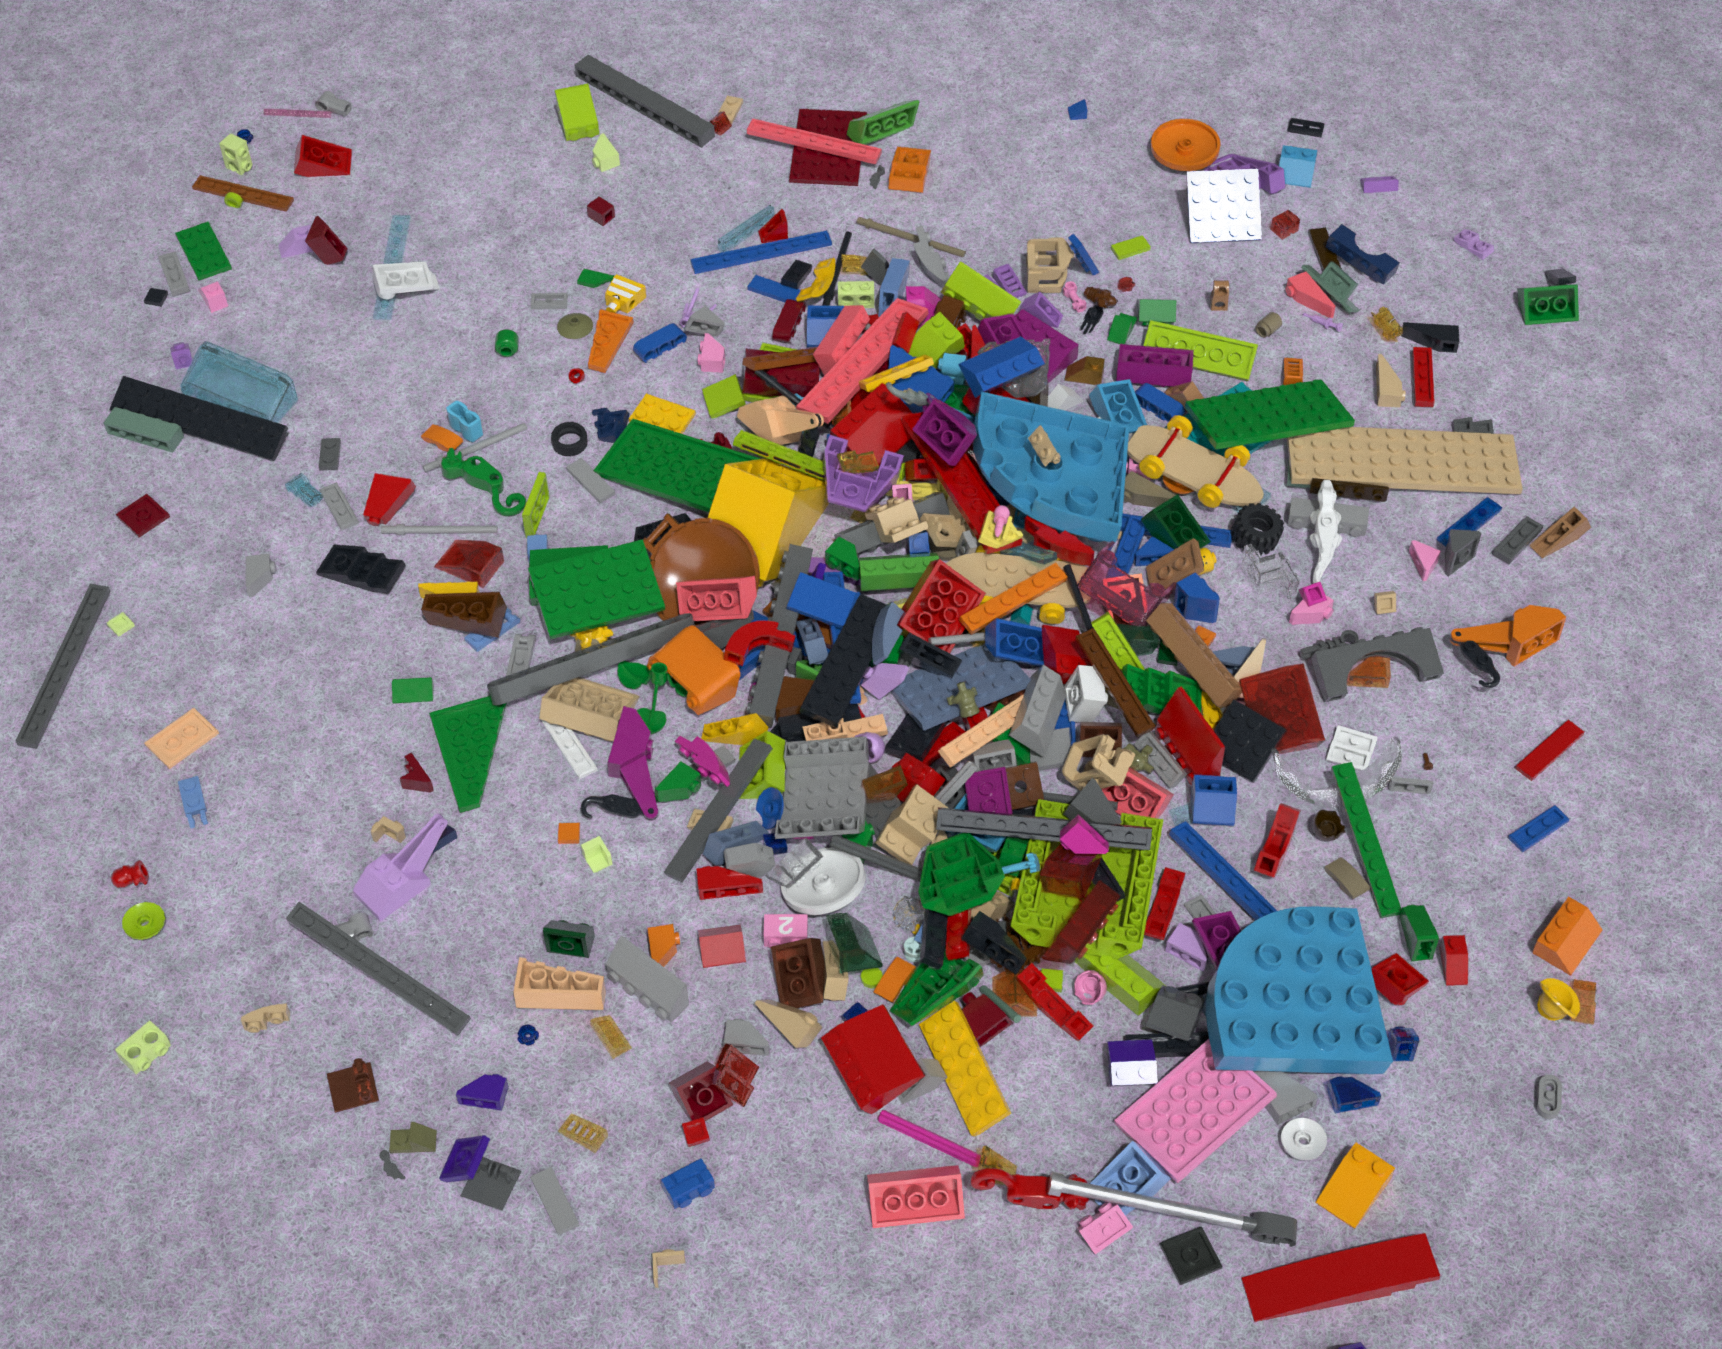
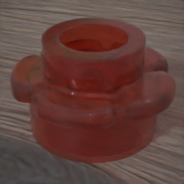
(1126, 284)

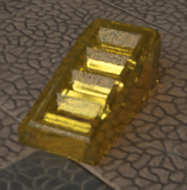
(592, 1145)

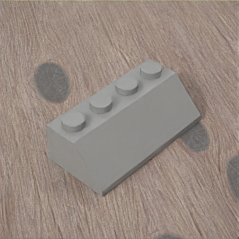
(1039, 710)
(647, 980)

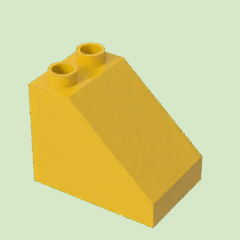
(769, 507)

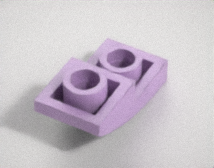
(1471, 242)

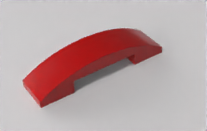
(1165, 903)
(1051, 1004)

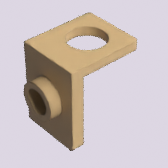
(666, 1257)

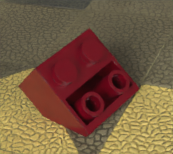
(325, 242)

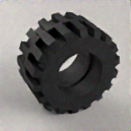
(1261, 518)

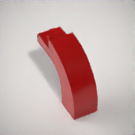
(754, 635)
(1278, 841)

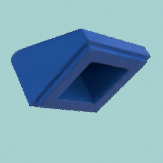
(1078, 110)

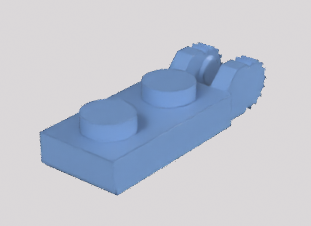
(193, 800)

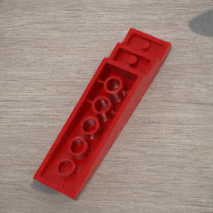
(1341, 1278)

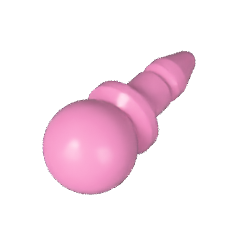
(1001, 517)

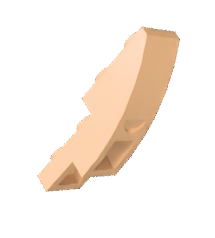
(846, 729)

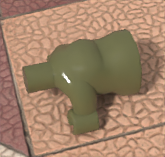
(965, 700)
(1141, 758)

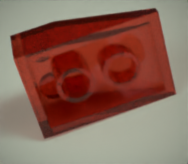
(472, 561)
(1069, 872)

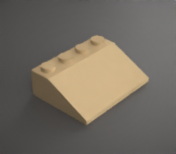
(586, 707)

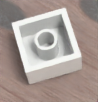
(1084, 694)

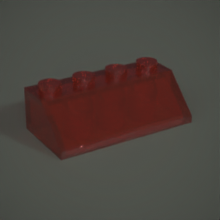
(1083, 925)

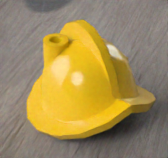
(1557, 1000)

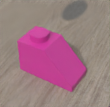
(1082, 838)

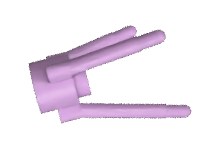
(687, 312)

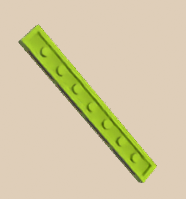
(779, 454)

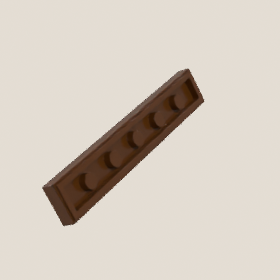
(1115, 682)

